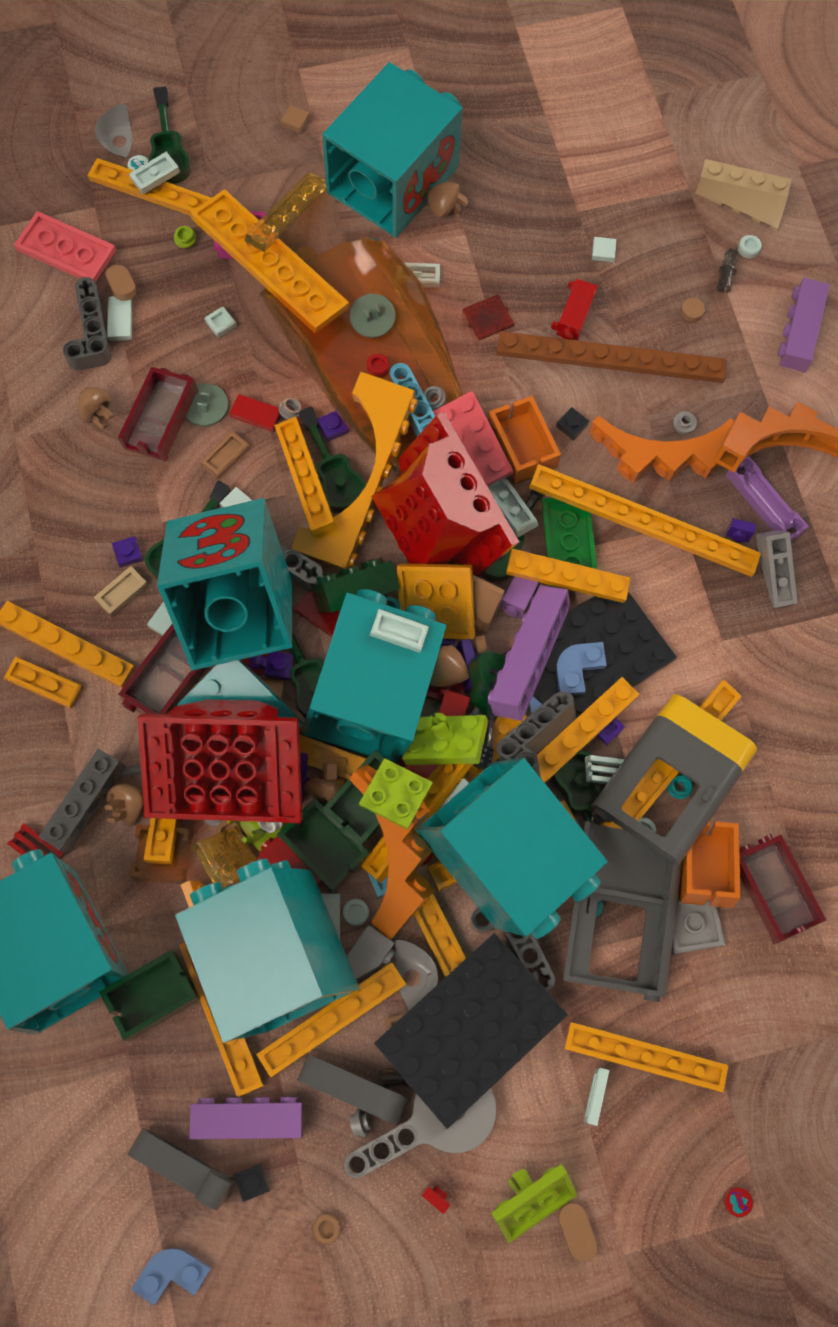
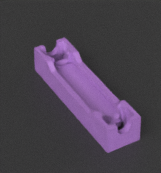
(766, 500)

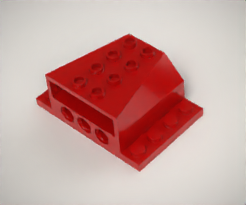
(443, 505)
(221, 763)

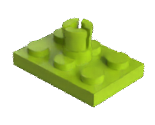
(447, 740)
(533, 1201)

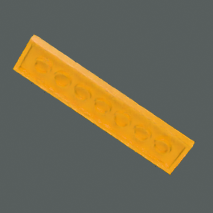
(276, 269)

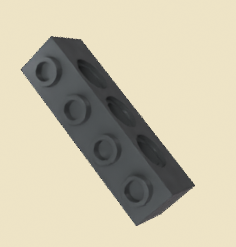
(82, 801)

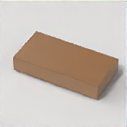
(225, 455)

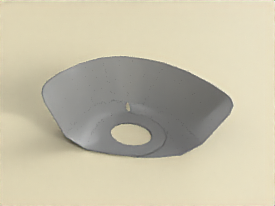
(113, 124)
(412, 957)

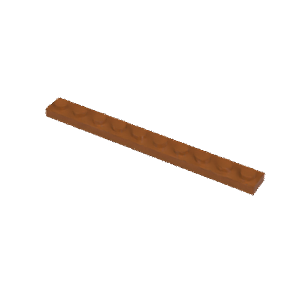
(611, 357)

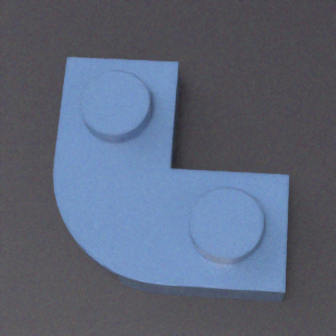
(573, 661)
(167, 1266)

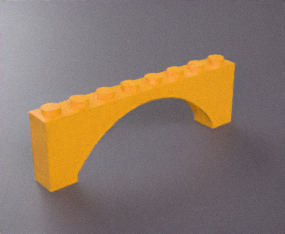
(388, 411)

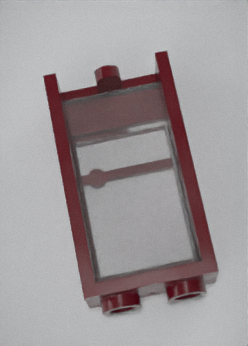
(158, 413)
(160, 679)
(778, 888)

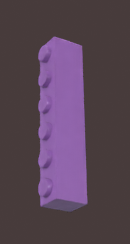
(529, 653)

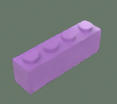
(804, 324)
(246, 1120)

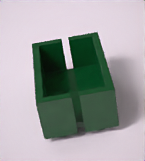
(373, 575)
(345, 806)
(324, 846)
(149, 995)

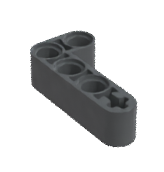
(91, 321)
(538, 730)
(518, 946)
(353, 1089)
(181, 1168)

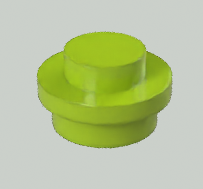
(185, 237)

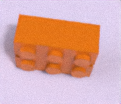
(524, 438)
(713, 867)

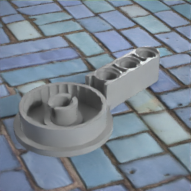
(460, 1137)

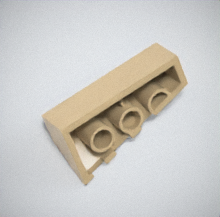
(745, 191)

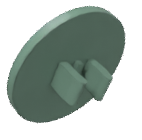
(372, 315)
(208, 406)

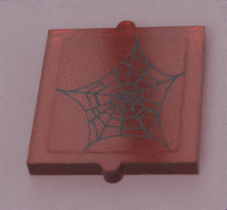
(488, 317)

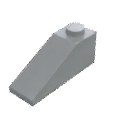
(778, 566)
(370, 953)

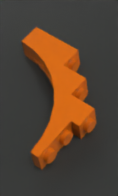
(776, 429)
(668, 458)
(406, 853)

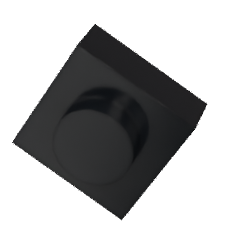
(572, 423)
(252, 1182)

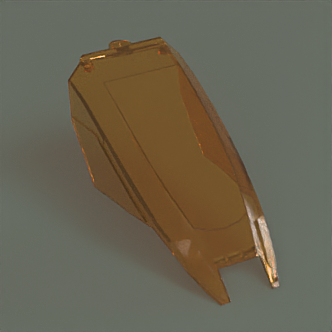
(339, 353)

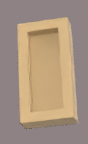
(121, 591)

